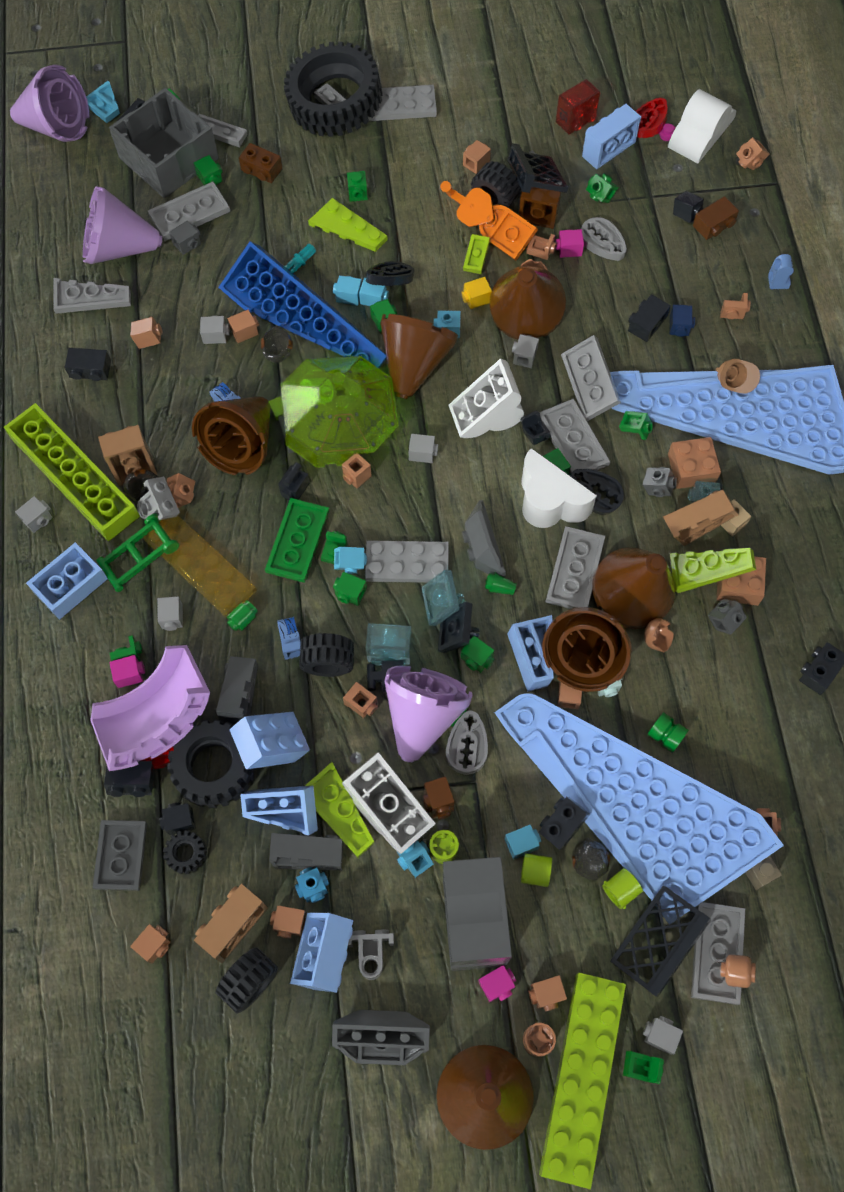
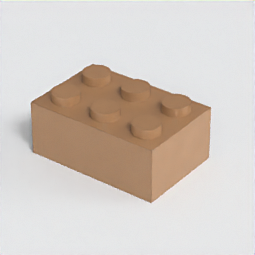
(126, 452)
(230, 923)

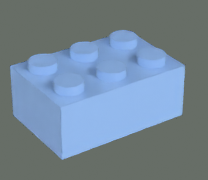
(611, 136)
(67, 580)
(269, 740)
(322, 952)

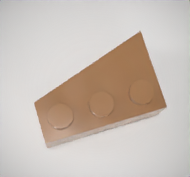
(700, 517)

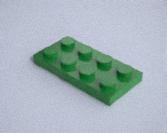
(297, 540)

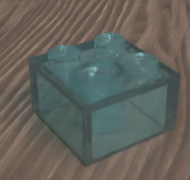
(388, 643)

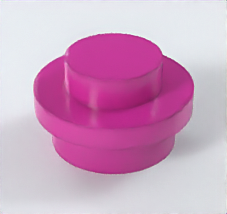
(667, 132)

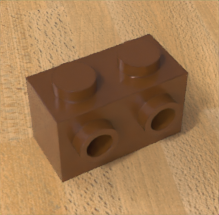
(260, 163)
(715, 218)
(438, 798)

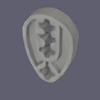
(608, 231)
(455, 745)

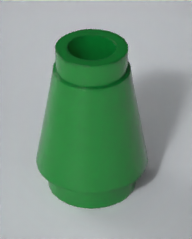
(498, 584)

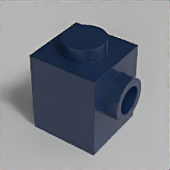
(681, 320)

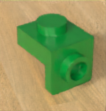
(643, 1067)

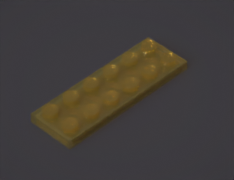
(203, 566)

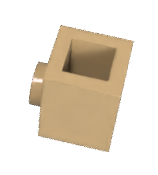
(738, 522)

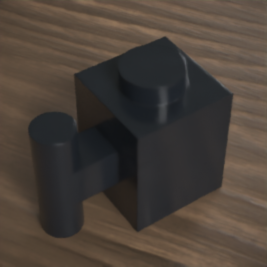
(294, 482)
(379, 676)

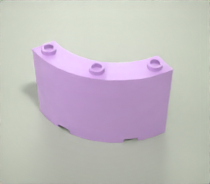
(152, 714)

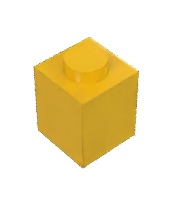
(476, 293)

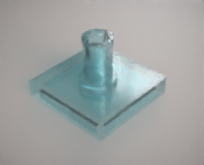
(441, 597)

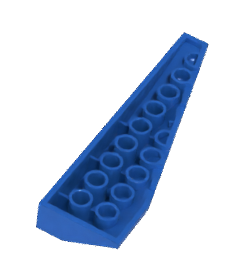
(277, 295)

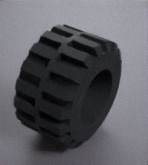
(498, 183)
(326, 654)
(246, 980)

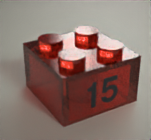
(577, 106)

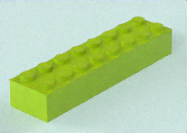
(72, 472)
(582, 1081)

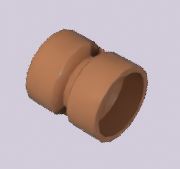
(539, 1039)

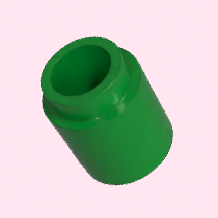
(242, 616)

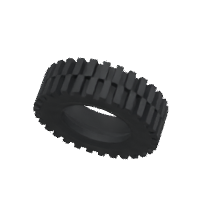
(327, 64)

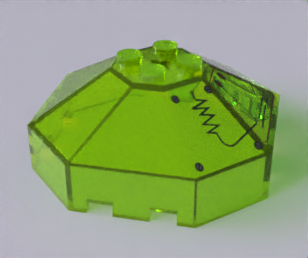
(331, 426)

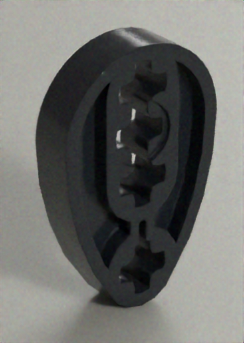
(390, 274)
(605, 483)

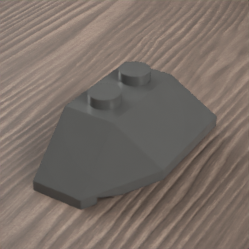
(481, 542)
(381, 1037)

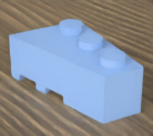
(526, 643)
(284, 807)

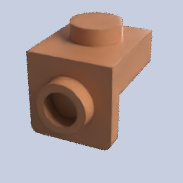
(541, 247)
(735, 309)

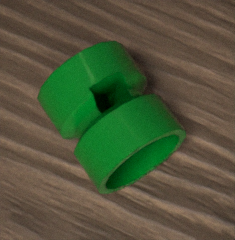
(668, 732)

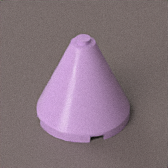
(53, 105)
(115, 230)
(422, 707)

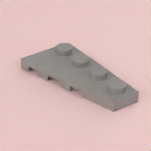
(82, 297)

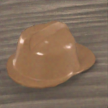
(738, 375)

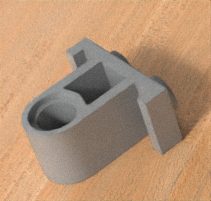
(157, 500)
(371, 949)

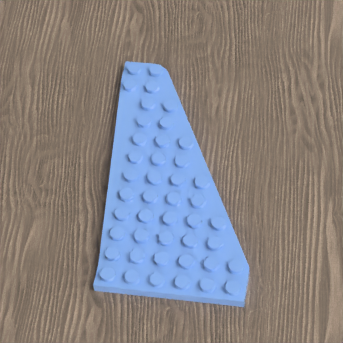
(786, 417)

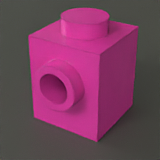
(570, 243)
(127, 671)
(498, 984)

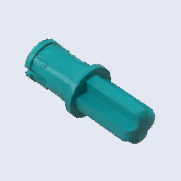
(300, 258)

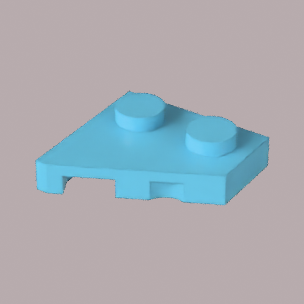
(103, 102)

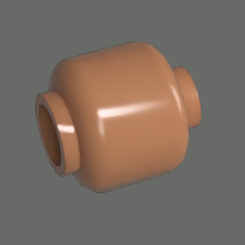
(738, 971)

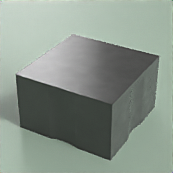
(163, 142)
(476, 914)

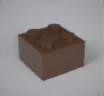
(540, 207)

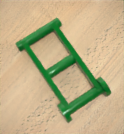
(168, 547)

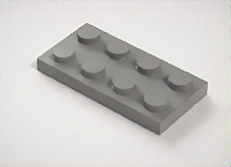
(406, 103)
(195, 207)
(590, 378)
(574, 437)
(405, 561)
(575, 568)
(719, 939)

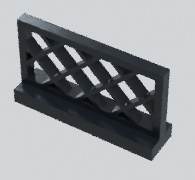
(535, 171)
(678, 952)

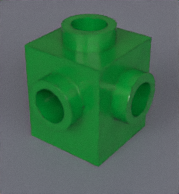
(601, 188)

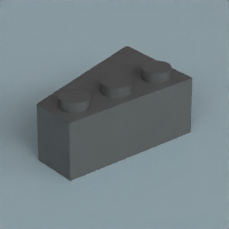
(237, 689)
(306, 851)

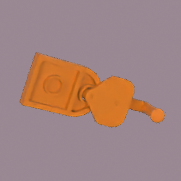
(506, 229)

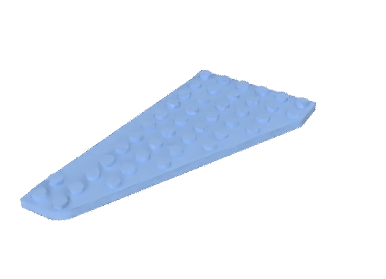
(641, 809)

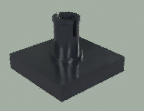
(457, 629)

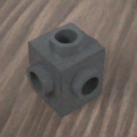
(659, 481)
(727, 616)

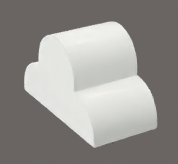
(701, 125)
(488, 403)
(552, 494)
(387, 803)

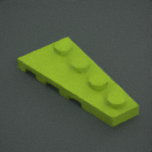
(348, 225)
(707, 567)
(339, 810)

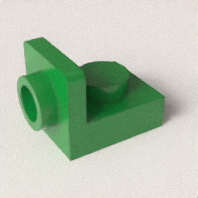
(636, 423)
(333, 540)
(123, 652)

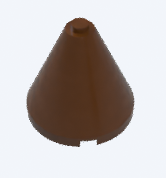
(527, 302)
(413, 351)
(234, 433)
(634, 586)
(587, 649)
(485, 1097)

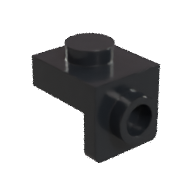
(534, 428)

